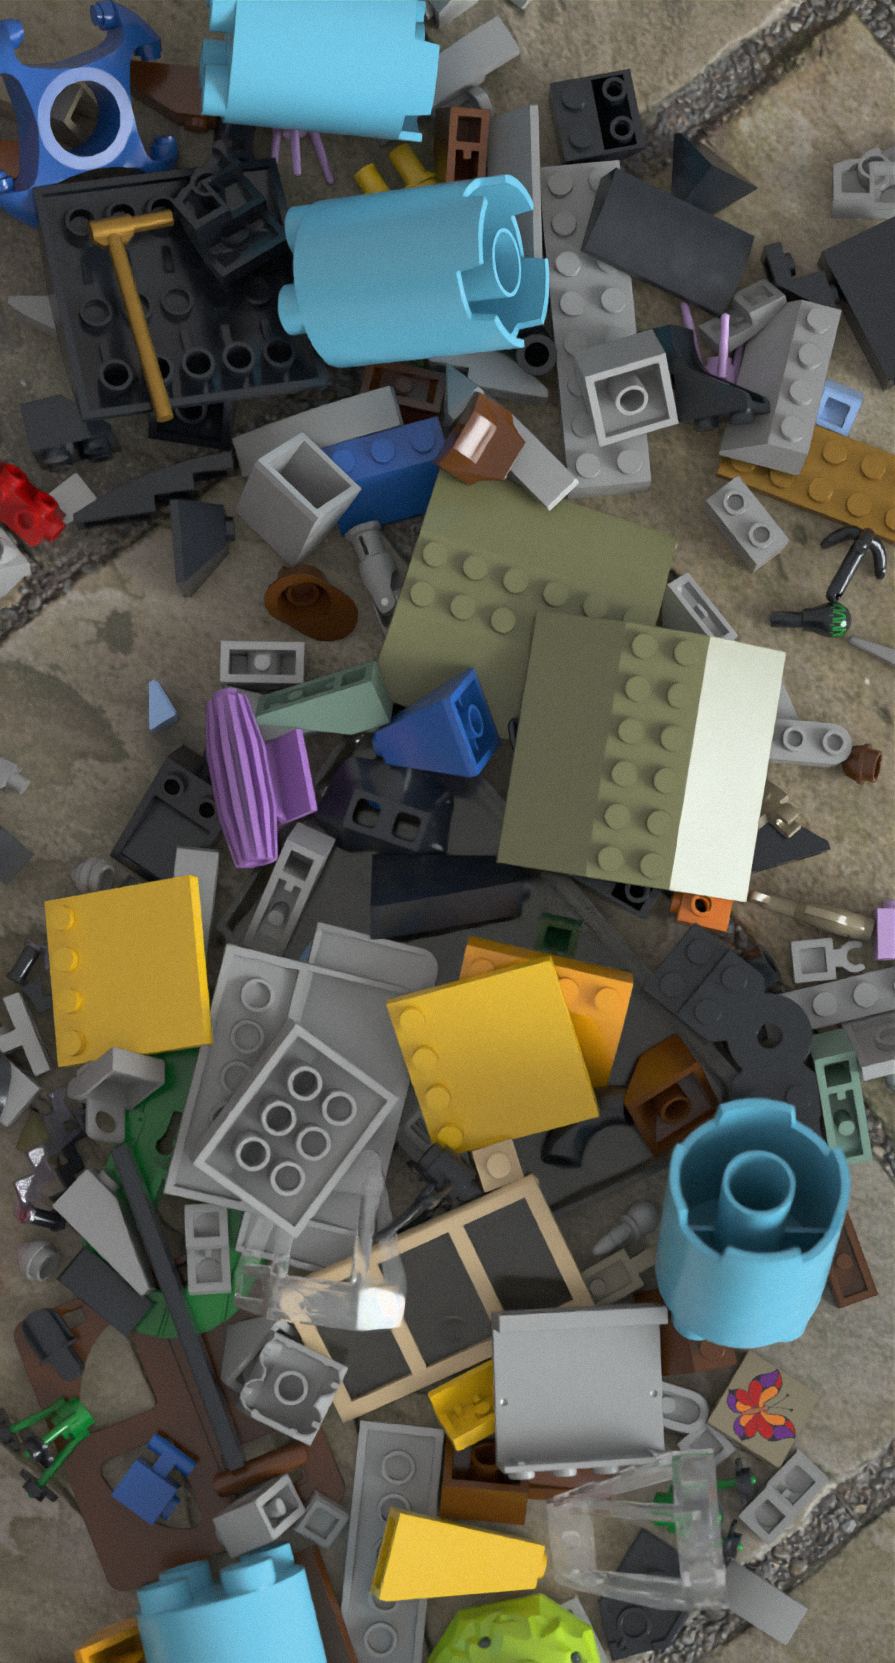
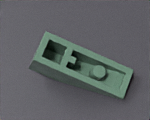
(334, 703)
(840, 1095)

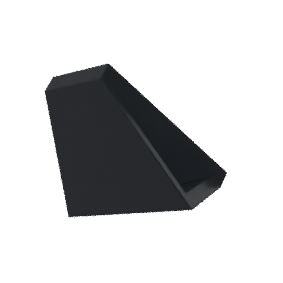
(704, 177)

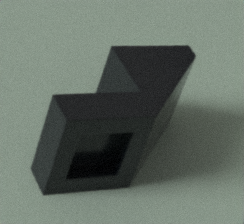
(813, 288)

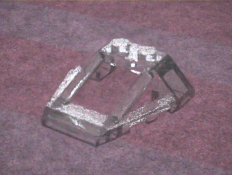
(325, 1303)
(698, 1532)

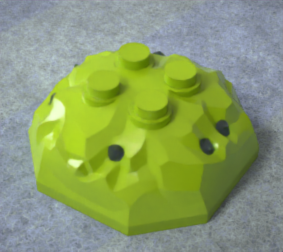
(516, 1632)

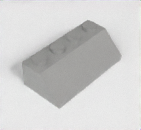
(515, 152)
(789, 367)

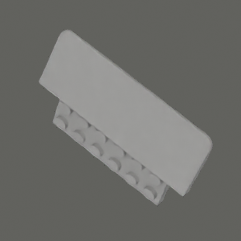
(339, 1000)

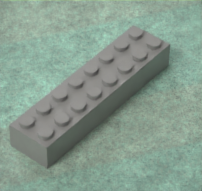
(586, 308)

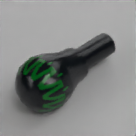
(827, 619)

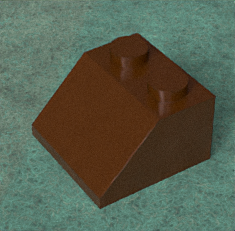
(478, 1489)

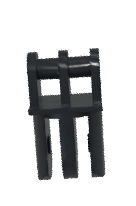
(52, 1342)

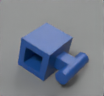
(148, 1487)

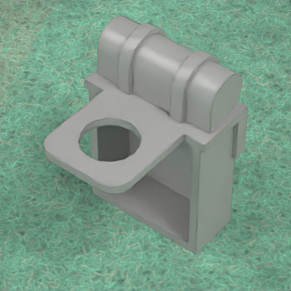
(114, 1084)

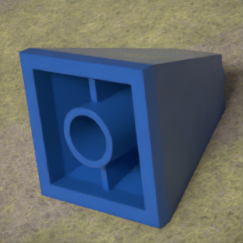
(443, 730)

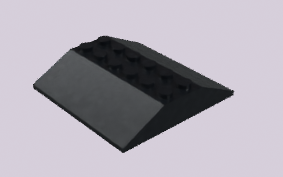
(206, 336)

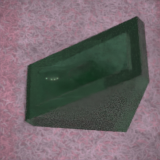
(557, 935)

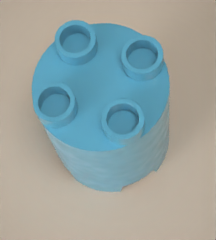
(320, 66)
(413, 273)
(749, 1225)
(248, 1615)

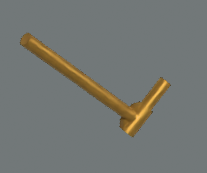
(114, 234)

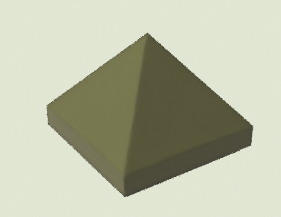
(35, 1134)

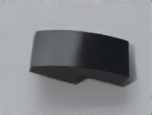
(104, 1291)

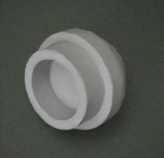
(93, 876)
(37, 1259)

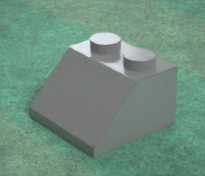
(626, 387)

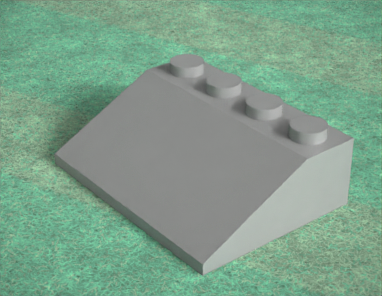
(292, 1128)

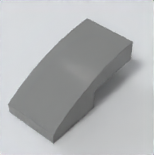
(750, 313)
(207, 1249)
(783, 1496)
(762, 1603)

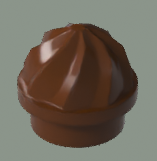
(863, 764)

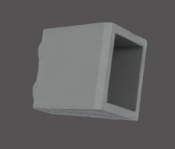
(295, 498)

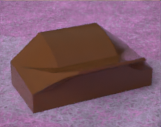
(416, 388)
(481, 443)

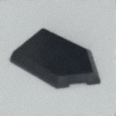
(635, 1627)

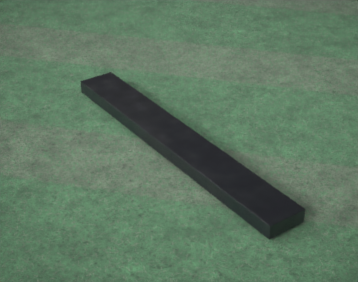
(179, 1306)

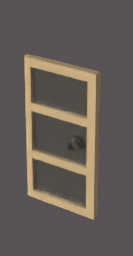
(458, 1269)

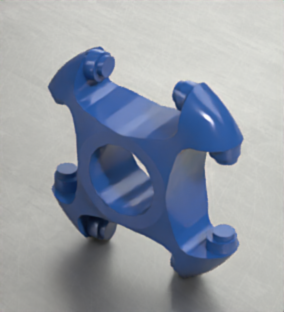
(108, 76)

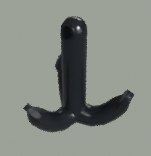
(863, 540)

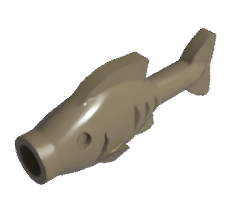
(822, 916)

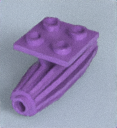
(254, 781)

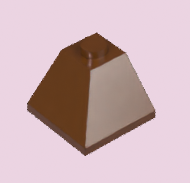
(669, 1095)
(682, 1354)

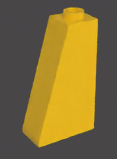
(449, 1558)

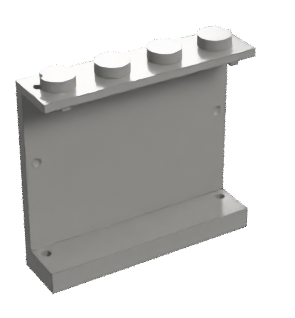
(577, 1388)

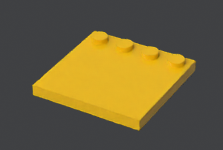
(128, 970)
(494, 1056)

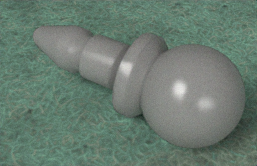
(639, 1219)

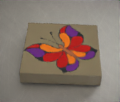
(762, 1409)

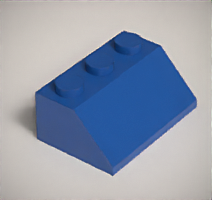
(391, 470)

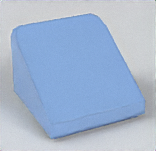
(838, 407)
(161, 711)

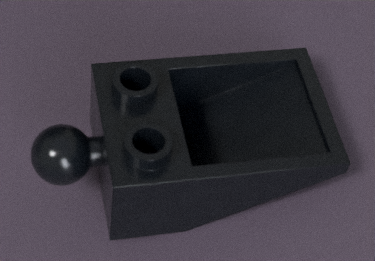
(172, 813)

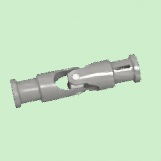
(376, 569)

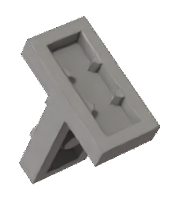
(25, 1035)

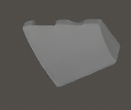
(865, 186)

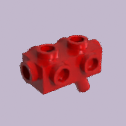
(26, 510)

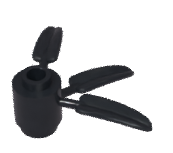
(446, 1175)

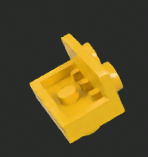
(466, 1406)

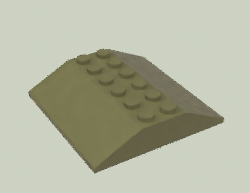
(487, 567)
(641, 755)

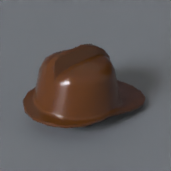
(311, 604)

